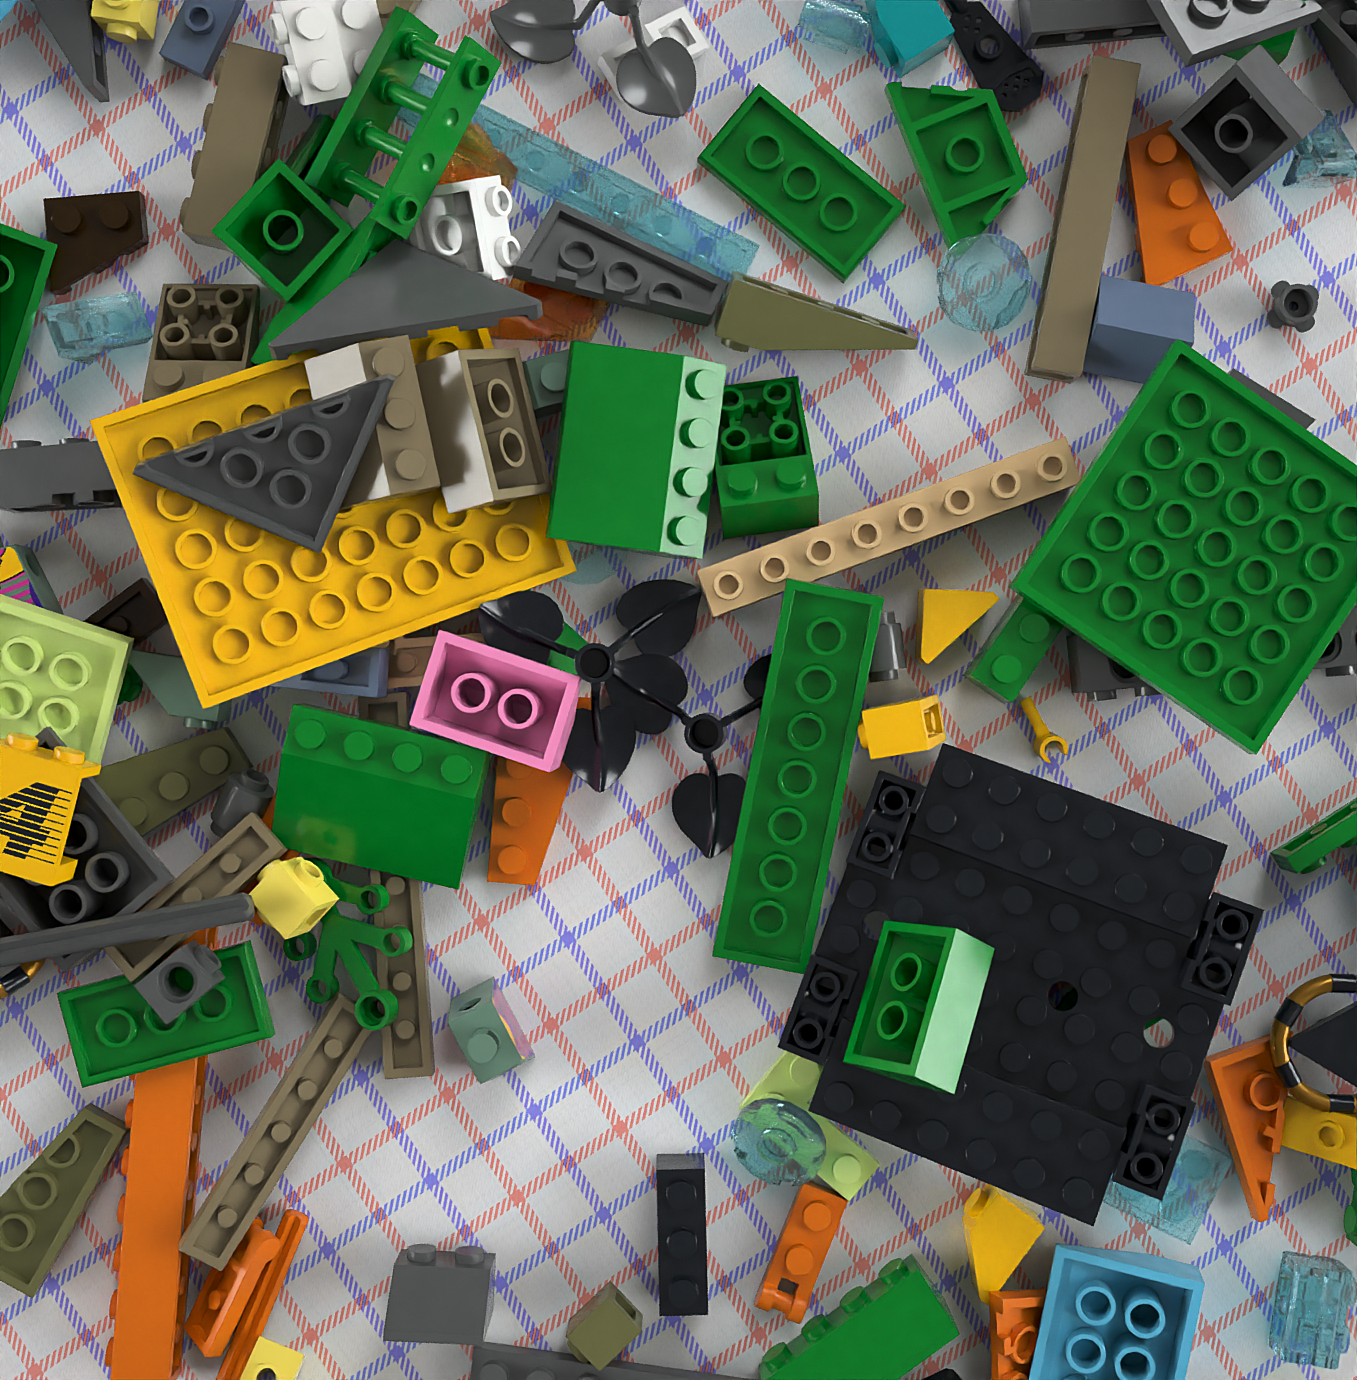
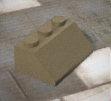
(482, 428)
(400, 450)

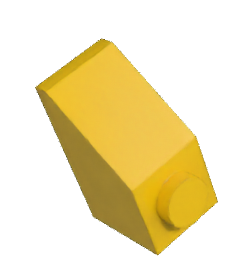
(902, 727)
(997, 1237)

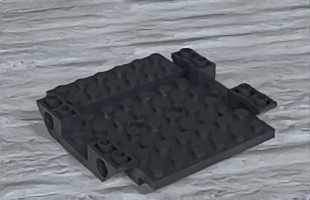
(1061, 896)

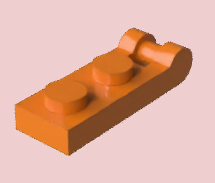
(801, 1250)
(229, 1290)

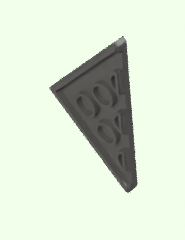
(401, 295)
(281, 469)

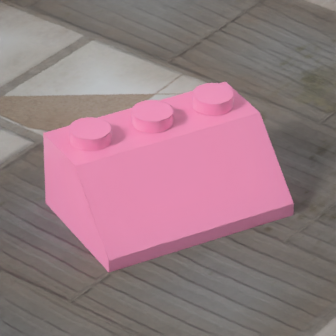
(497, 701)

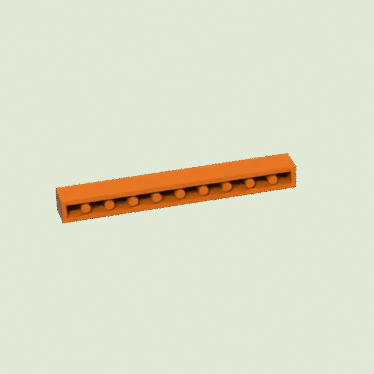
(155, 1214)

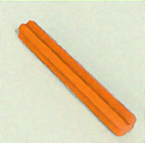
(263, 1296)

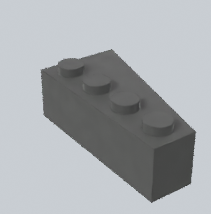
(55, 477)

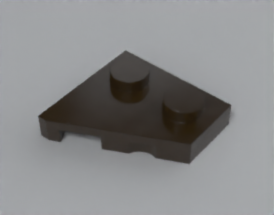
(92, 233)

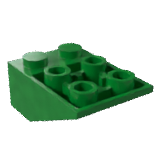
(764, 460)

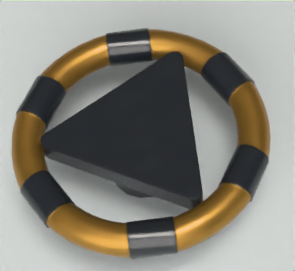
(1327, 1042)

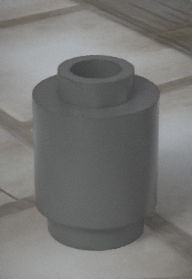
(888, 650)
(240, 795)

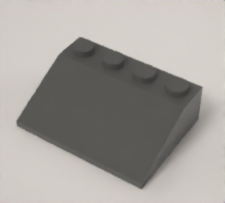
(112, 874)

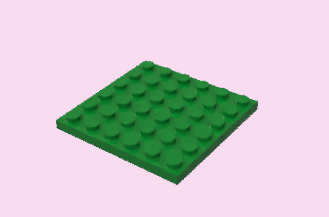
(1205, 548)

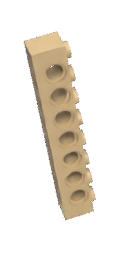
(889, 526)

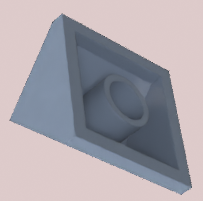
(1135, 327)

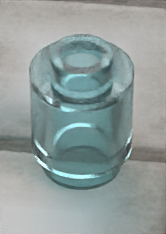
(834, 24)

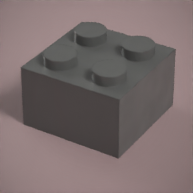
(1246, 122)

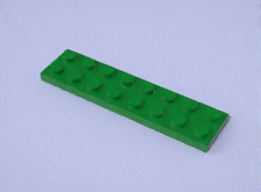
(797, 775)

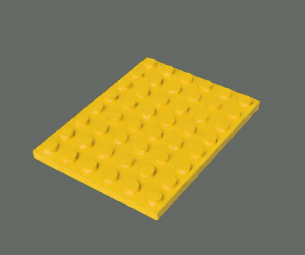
(270, 609)

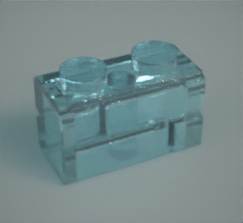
(1312, 1310)

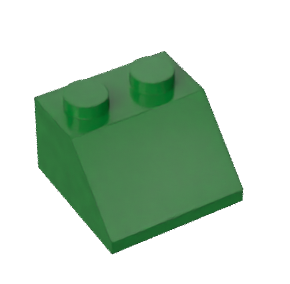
(282, 231)

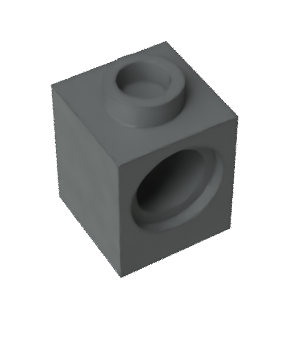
(162, 989)

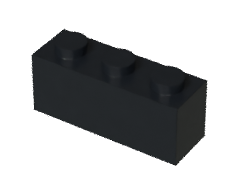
(682, 1234)

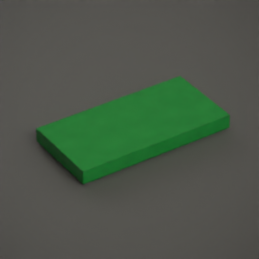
(801, 183)
(121, 1035)

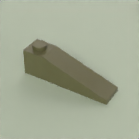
(782, 319)

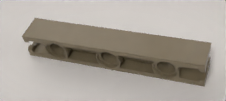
(1082, 219)

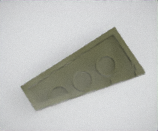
(52, 1195)

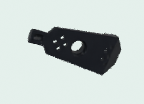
(1001, 67)

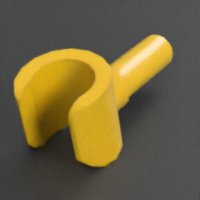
(1042, 733)

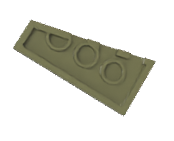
(171, 778)

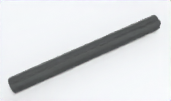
(126, 929)

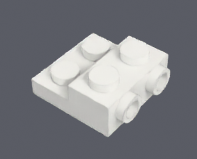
(324, 45)
(469, 227)

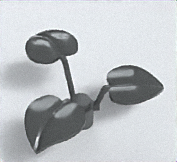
(652, 81)

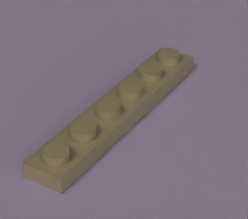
(276, 1135)

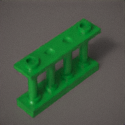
(374, 104)

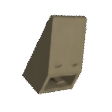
(201, 335)

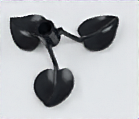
(659, 619)
(650, 692)

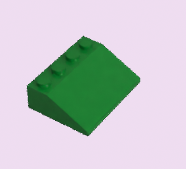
(636, 450)
(378, 795)

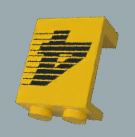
(38, 807)

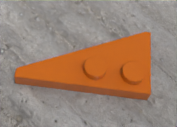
(1251, 1114)

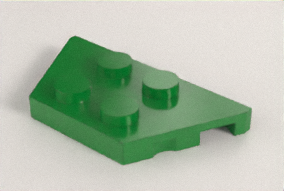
(959, 154)

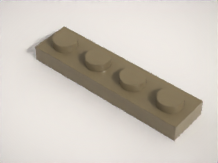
(217, 873)

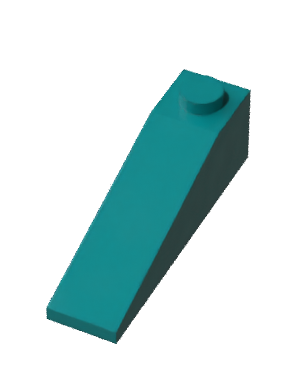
(908, 32)

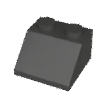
(441, 1296)

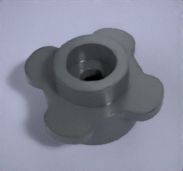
(1303, 296)

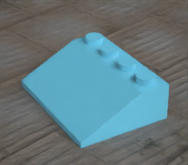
(1116, 1316)

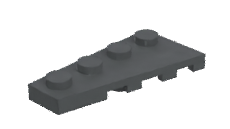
(611, 266)

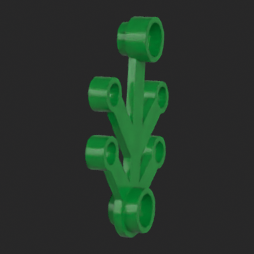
(339, 938)

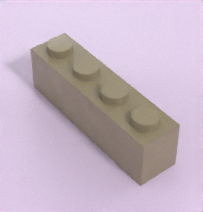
(239, 137)

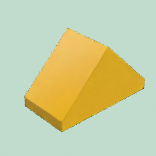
(945, 616)

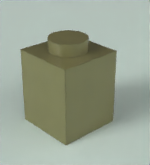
(603, 1327)

